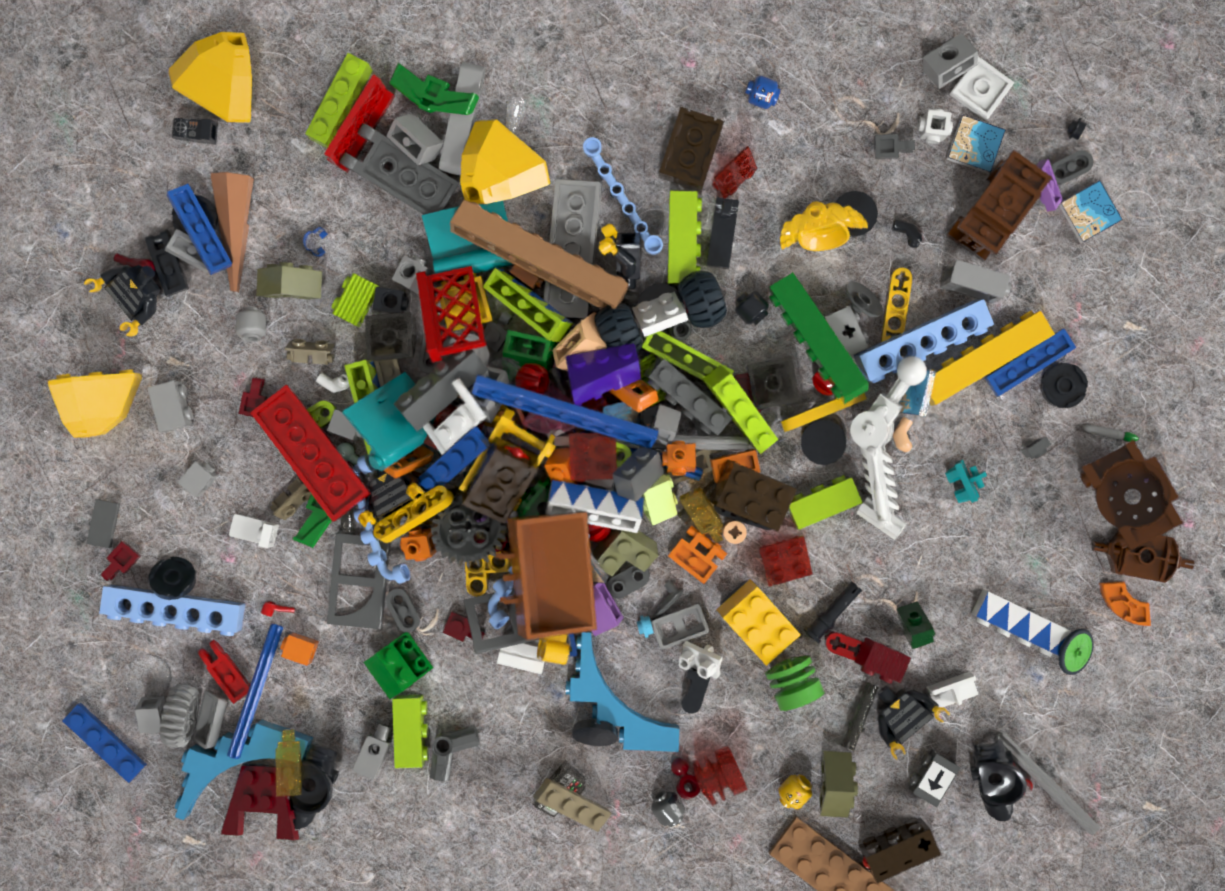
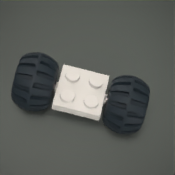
(700, 301)

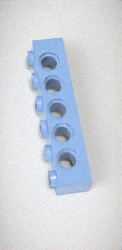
(974, 311)
(113, 606)

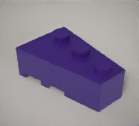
(601, 371)

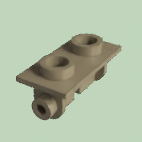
(300, 350)
(286, 506)

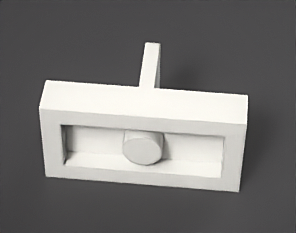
(953, 690)

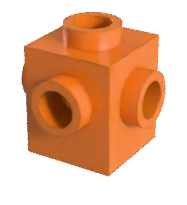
(676, 450)
(418, 544)

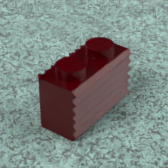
(882, 660)

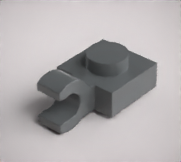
(888, 146)
(495, 332)
(1035, 448)

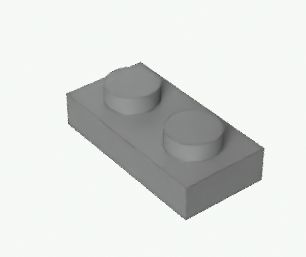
(183, 248)

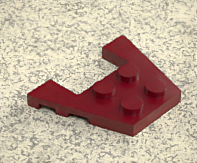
(257, 793)

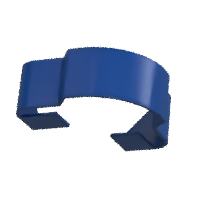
(323, 234)

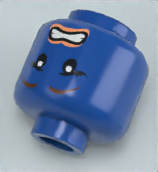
(762, 92)

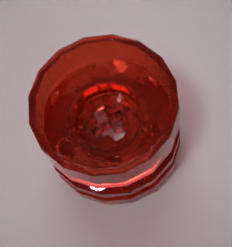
(719, 775)

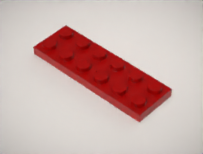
(310, 453)

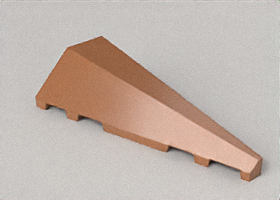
(232, 202)

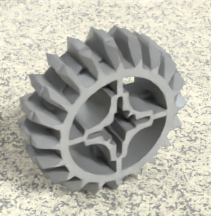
(179, 716)

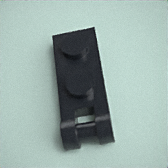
(166, 264)

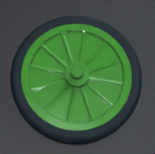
(1076, 651)

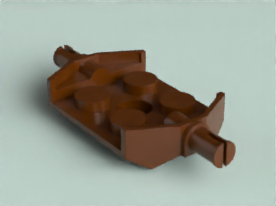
(1160, 567)

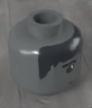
(668, 808)

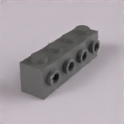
(436, 389)
(687, 395)

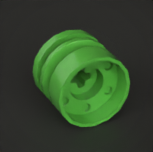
(796, 687)

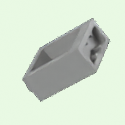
(975, 281)

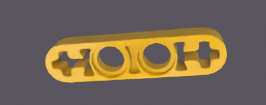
(890, 309)
(818, 412)
(392, 522)

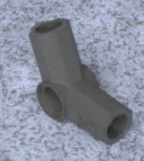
(442, 758)

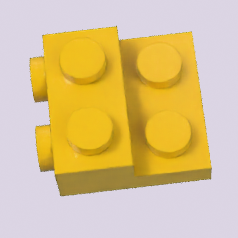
(482, 298)

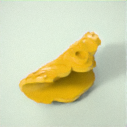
(821, 227)

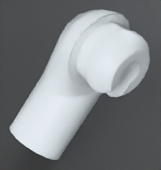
(334, 385)

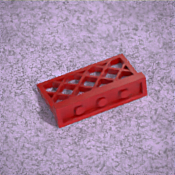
(368, 110)
(430, 311)

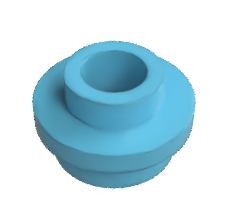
(645, 626)

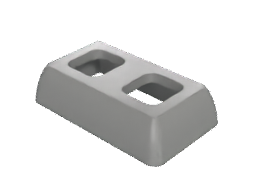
(682, 633)
(209, 720)

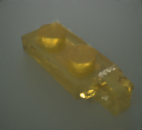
(702, 513)
(288, 765)

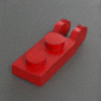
(225, 672)

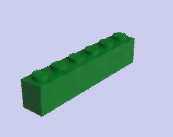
(818, 338)

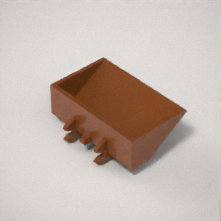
(550, 574)

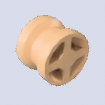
(731, 531)

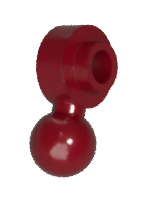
(680, 768)

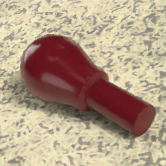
(133, 261)

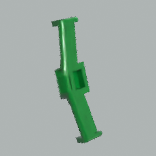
(432, 93)
(314, 525)

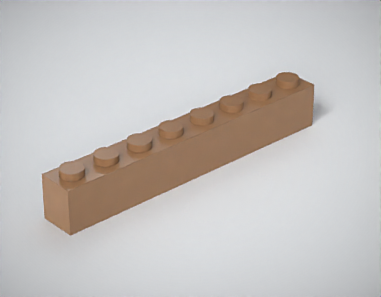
(538, 256)

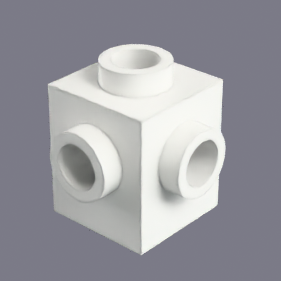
(942, 123)

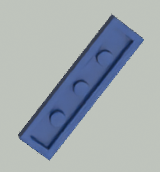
(199, 229)
(1030, 362)
(455, 460)
(104, 742)

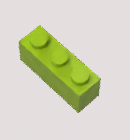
(824, 502)
(409, 731)

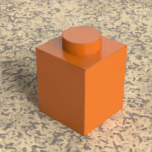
(299, 648)

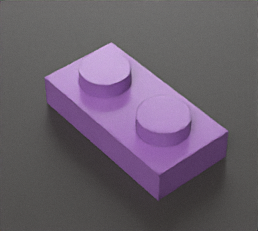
(1051, 194)

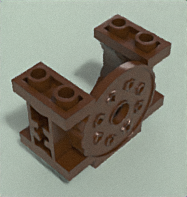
(1001, 208)
(1116, 468)

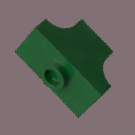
(916, 625)

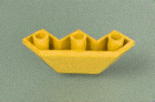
(217, 75)
(499, 165)
(94, 402)

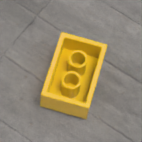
(758, 622)

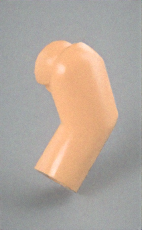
(900, 435)

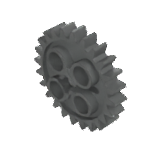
(468, 549)

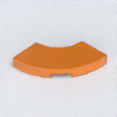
(1123, 604)

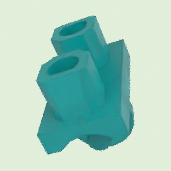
(969, 490)

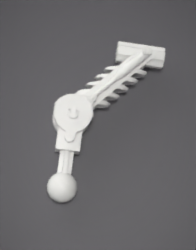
(872, 432)

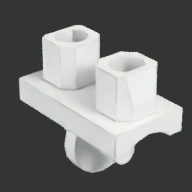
(701, 659)

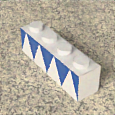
(602, 506)
(1019, 622)

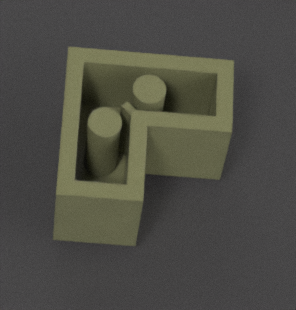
(287, 281)
(624, 546)
(838, 784)

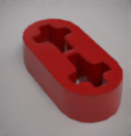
(842, 651)

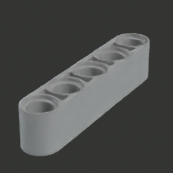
(459, 126)

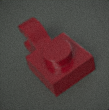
(252, 399)
(121, 559)
(458, 627)

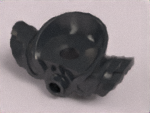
(321, 767)
(998, 796)

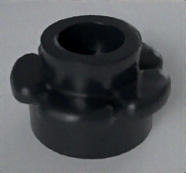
(1076, 129)

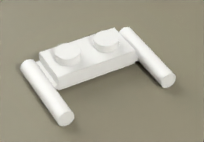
(458, 423)

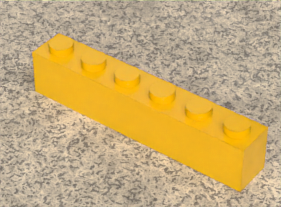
(989, 355)

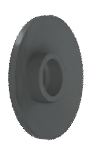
(863, 299)

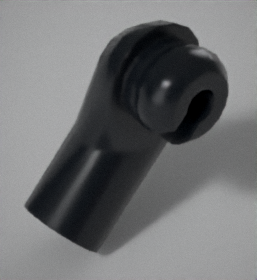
(910, 230)

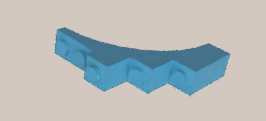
(638, 730)
(207, 763)

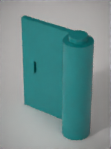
(455, 252)
(384, 425)

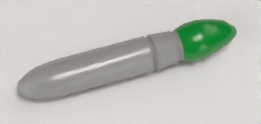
(1111, 433)

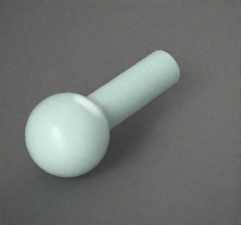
(348, 453)

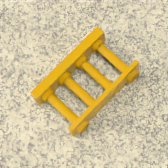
(507, 425)

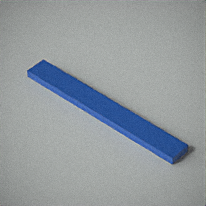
(564, 412)

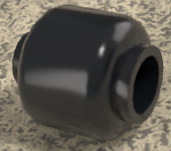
(751, 308)

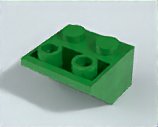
(529, 349)
(398, 665)

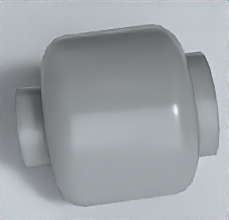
(250, 324)

